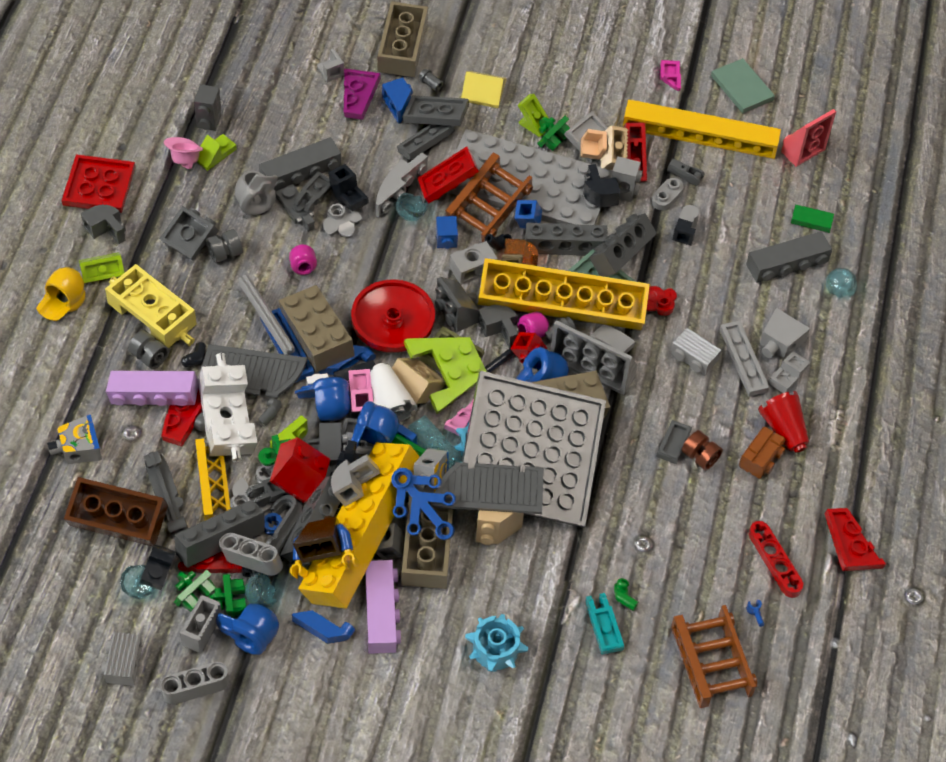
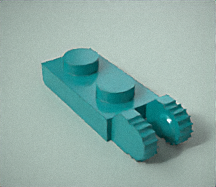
(604, 625)

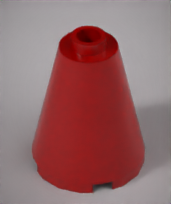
(787, 419)

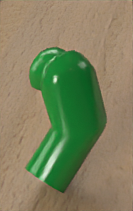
(622, 595)

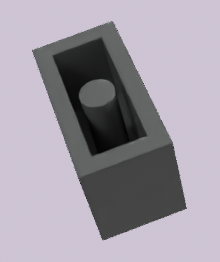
(207, 107)

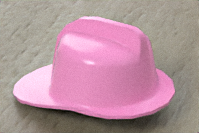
(183, 151)

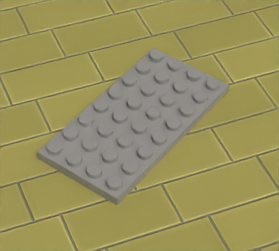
(555, 178)

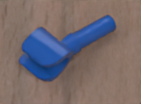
(755, 611)

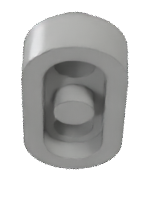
(670, 191)

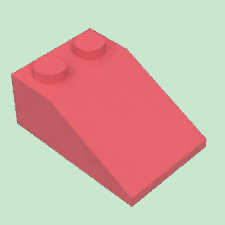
(809, 139)

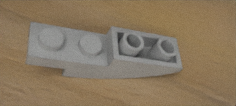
(396, 181)

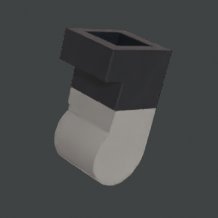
(684, 229)

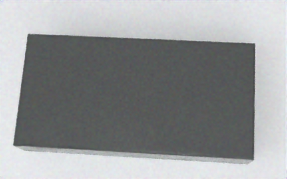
(330, 440)
(673, 442)

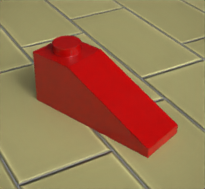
(637, 146)

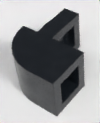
(345, 188)
(600, 191)
(157, 567)

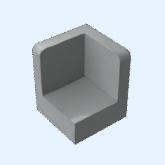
(332, 68)

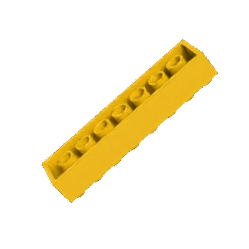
(564, 294)
(367, 521)

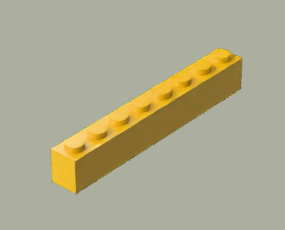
(704, 129)

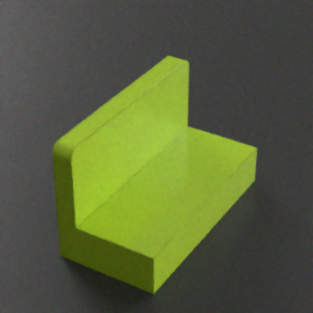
(101, 267)

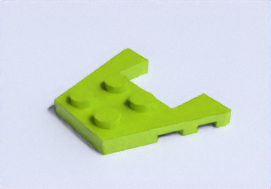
(456, 361)

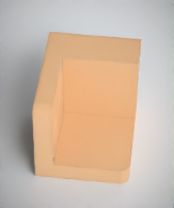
(593, 144)

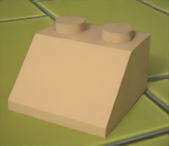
(418, 378)
(497, 526)

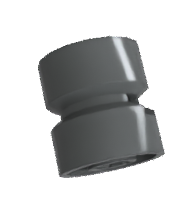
(225, 245)
(148, 349)

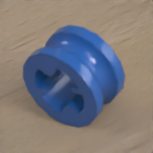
(269, 518)

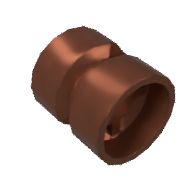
(700, 448)

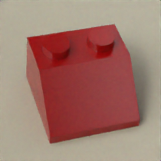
(299, 469)

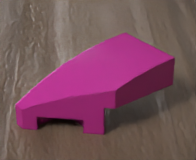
(671, 73)

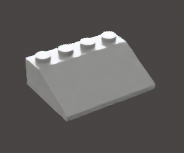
(589, 354)

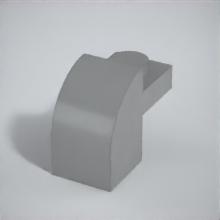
(348, 479)

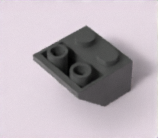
(455, 304)

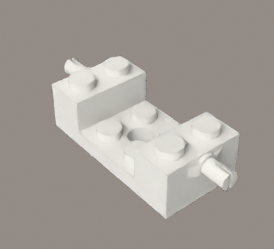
(224, 390)

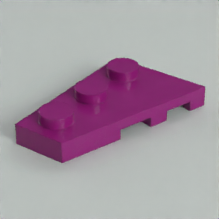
(358, 92)

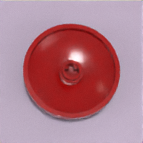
(390, 313)

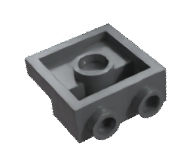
(188, 232)

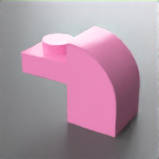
(359, 388)

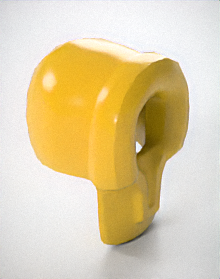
(71, 284)

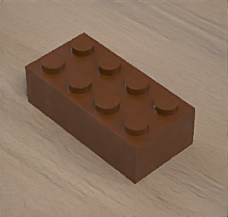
(116, 511)

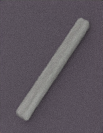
(266, 315)

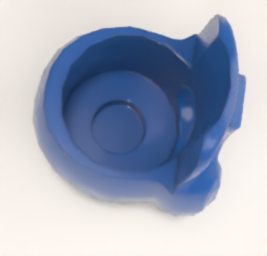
(547, 362)
(331, 397)
(375, 424)
(252, 629)

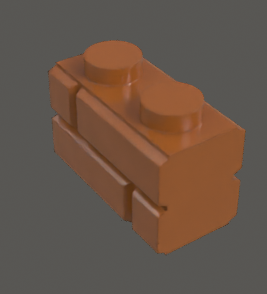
(762, 452)

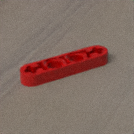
(772, 560)

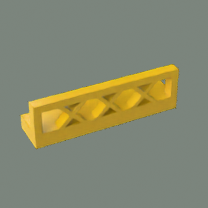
(205, 481)

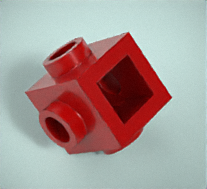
(525, 343)

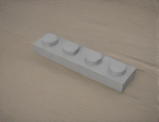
(744, 358)

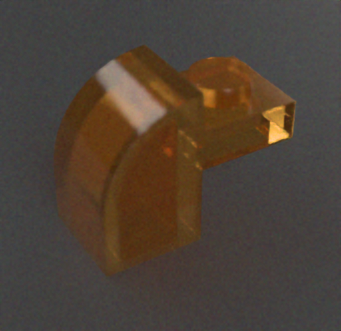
(524, 248)

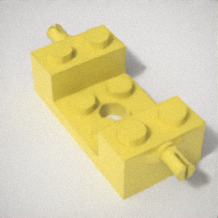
(167, 317)

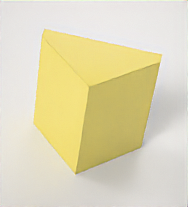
(483, 89)

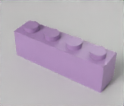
(152, 387)
(381, 607)

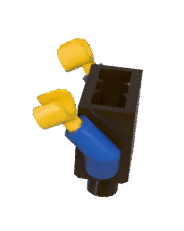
(320, 541)

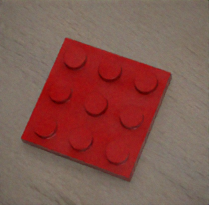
(98, 182)

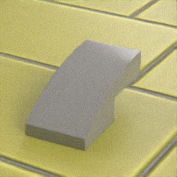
(613, 338)
(789, 372)

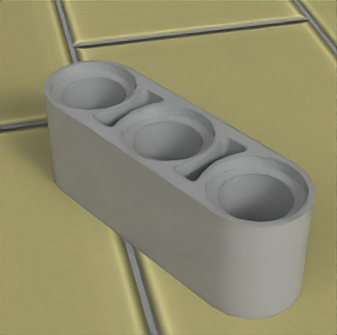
(251, 554)
(203, 674)

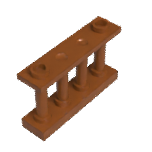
(481, 181)
(697, 671)

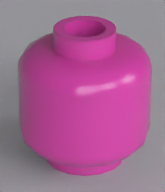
(302, 259)
(534, 323)

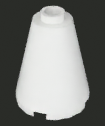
(390, 391)

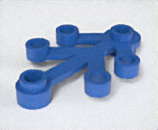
(420, 501)

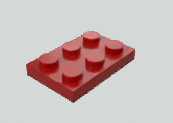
(448, 175)

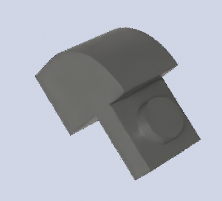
(104, 219)
(499, 319)

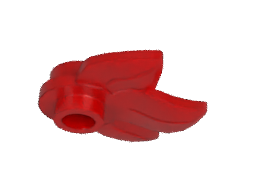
(661, 300)

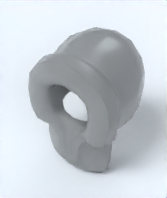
(255, 192)

